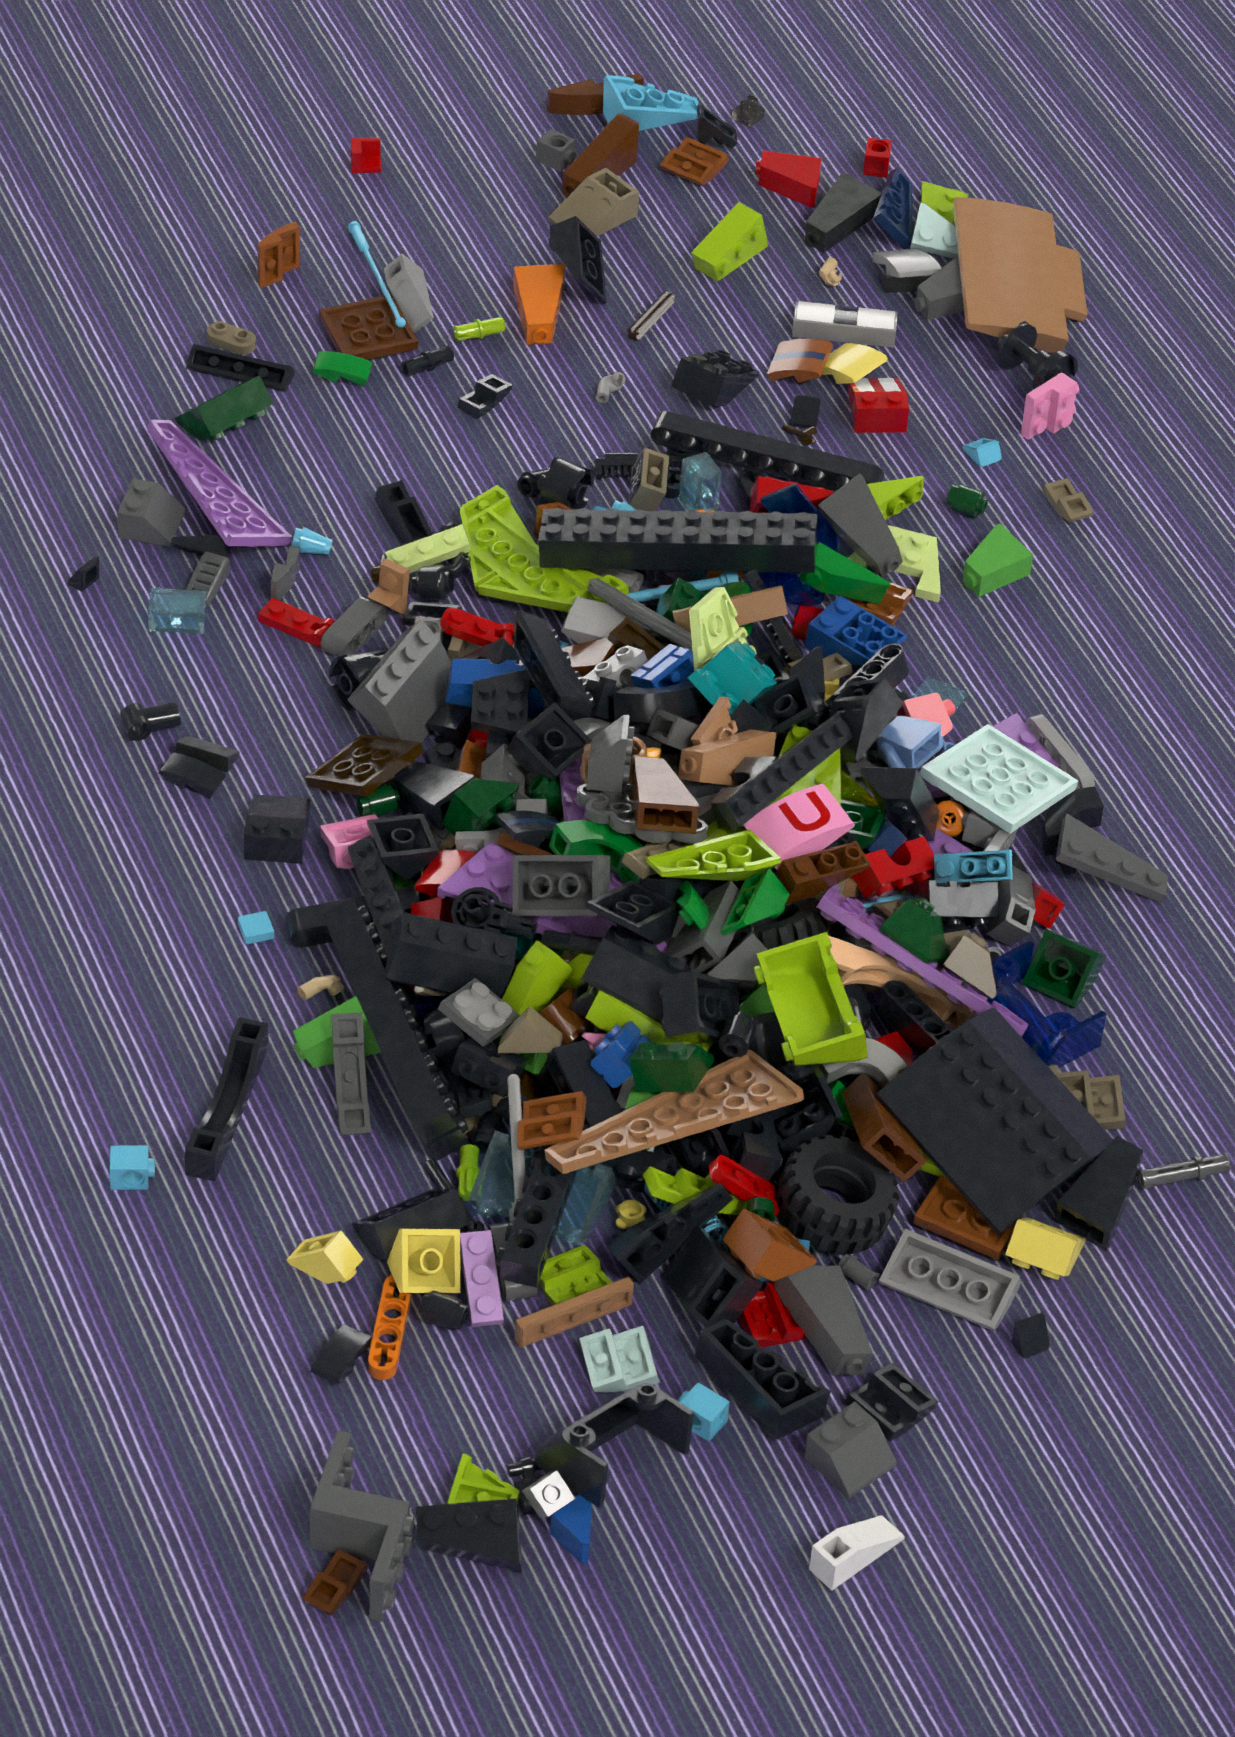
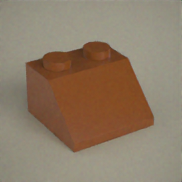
(766, 1247)

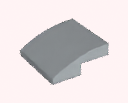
(907, 263)

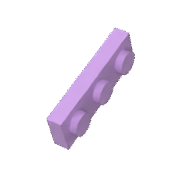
(481, 1278)

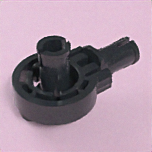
(491, 918)

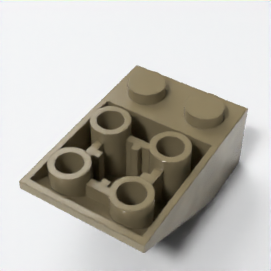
(600, 202)

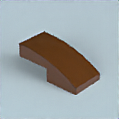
(336, 1583)

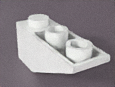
(852, 1549)

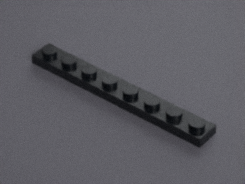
(785, 772)

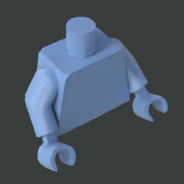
(910, 742)

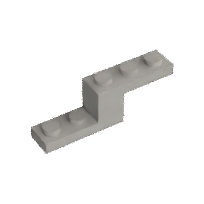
(985, 833)

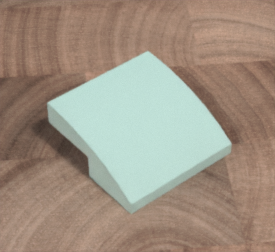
(619, 1360)

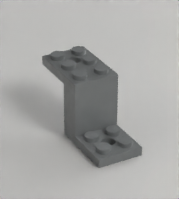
(361, 1525)

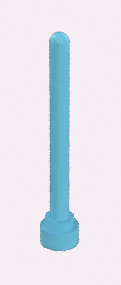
(701, 585)

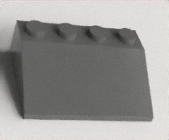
(405, 685)

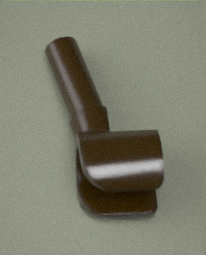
(805, 436)
(375, 570)

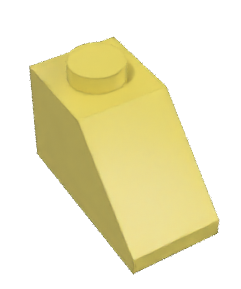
(327, 1258)

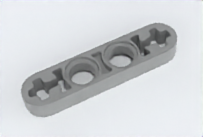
(1060, 750)

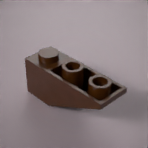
(820, 870)

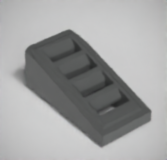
(218, 569)

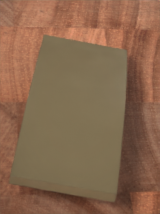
(1098, 1095)

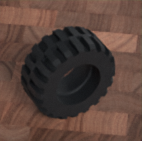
(795, 923)
(824, 1220)

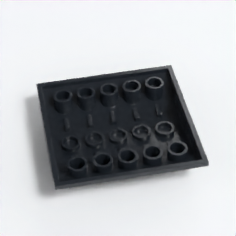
(994, 1119)

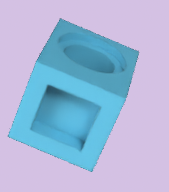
(130, 1167)
(709, 1410)

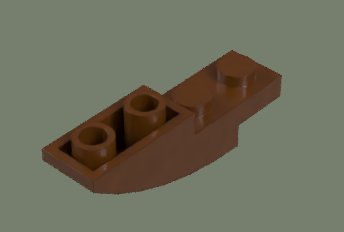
(581, 97)

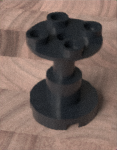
(1019, 347)

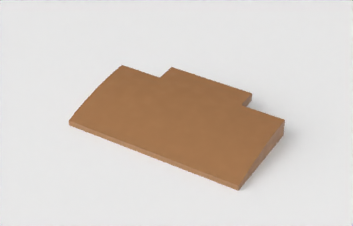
(1016, 272)

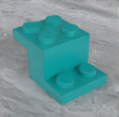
(733, 675)

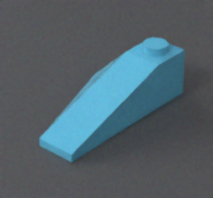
(645, 103)

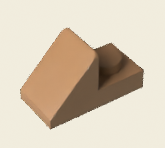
(392, 586)

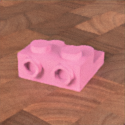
(1049, 406)
(343, 834)

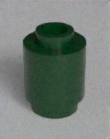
(967, 500)
(548, 789)
(381, 802)

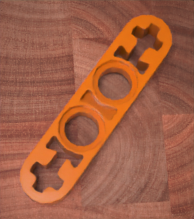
(390, 1326)

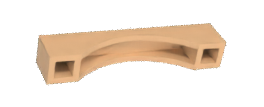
(868, 967)

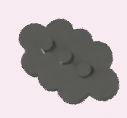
(619, 814)

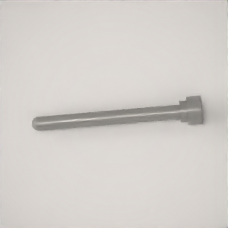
(518, 1157)

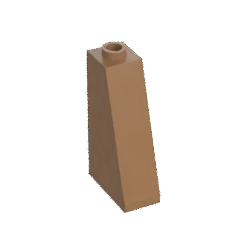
(718, 759)

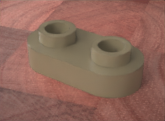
(231, 338)

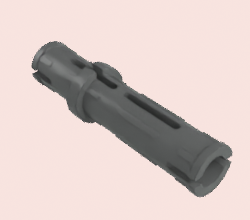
(1186, 1170)

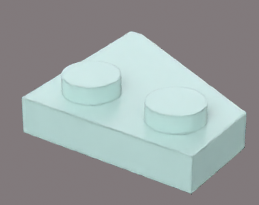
(934, 233)

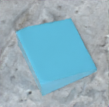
(983, 451)

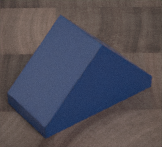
(572, 1527)

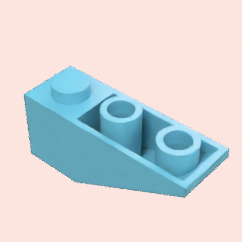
(973, 866)

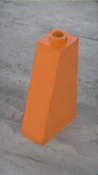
(538, 299)

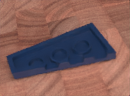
(896, 208)

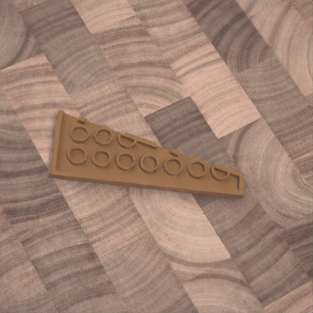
(724, 1095)

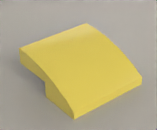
(852, 362)

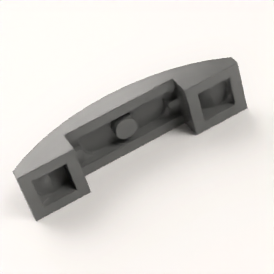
(350, 1074)

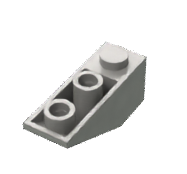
(410, 291)

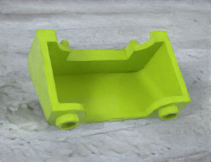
(811, 1003)

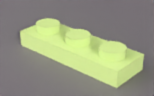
(431, 549)

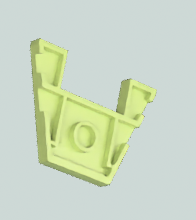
(919, 560)
(714, 626)

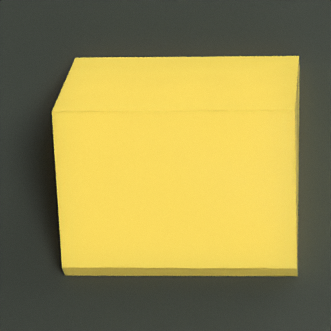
(426, 1260)

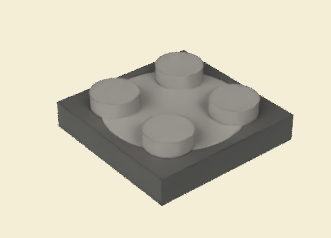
(478, 1012)

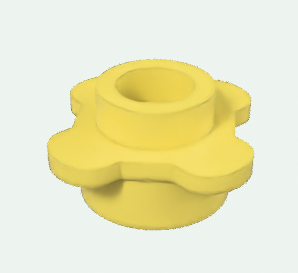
(629, 1213)

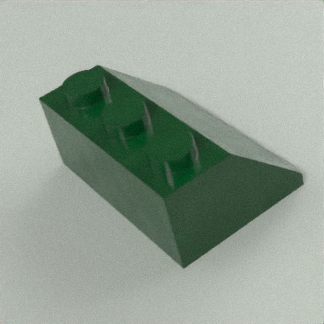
(226, 410)

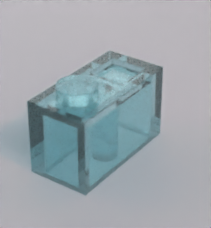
(700, 483)
(177, 610)

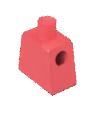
(929, 708)

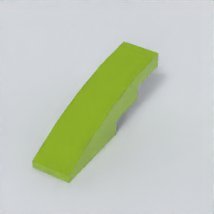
(683, 1186)

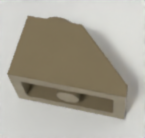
(973, 963)

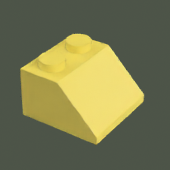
(1044, 1247)

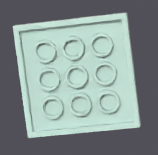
(998, 778)

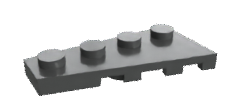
(1099, 856)

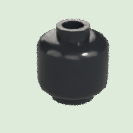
(433, 583)

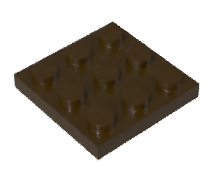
(364, 765)

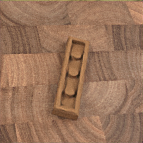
(749, 606)
(574, 1312)

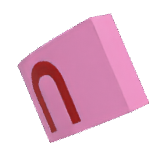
(801, 823)

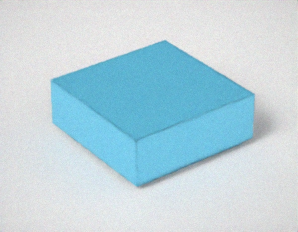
(256, 927)

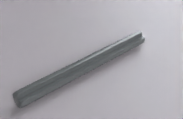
(640, 613)

